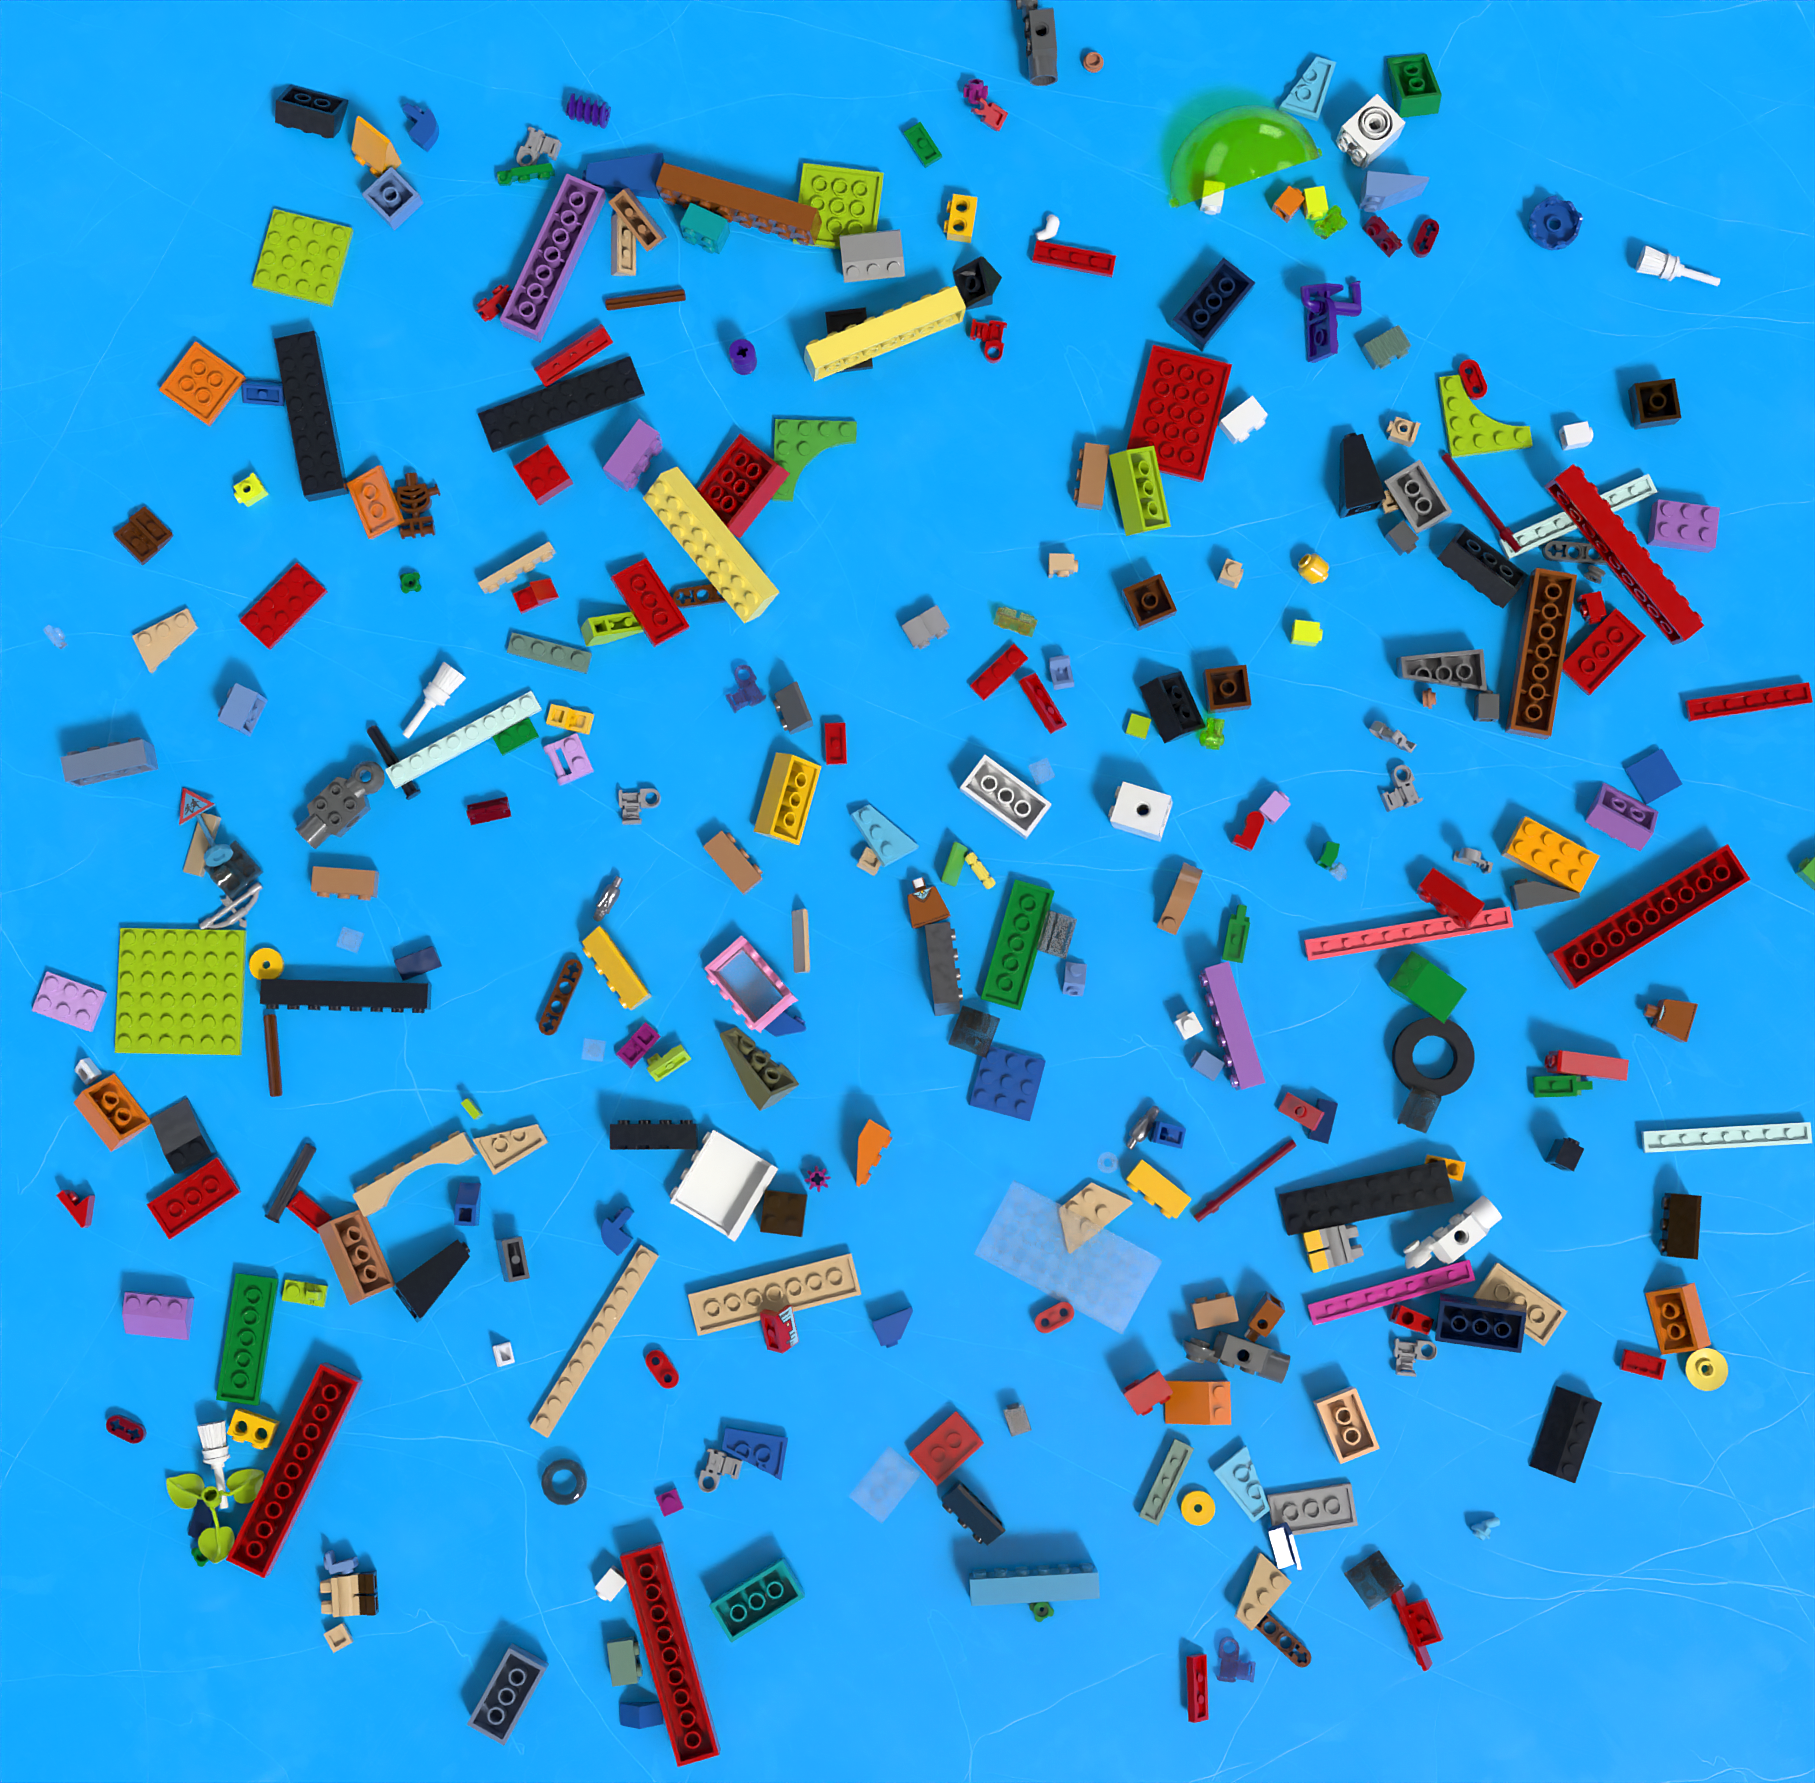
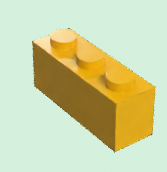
(1157, 1189)

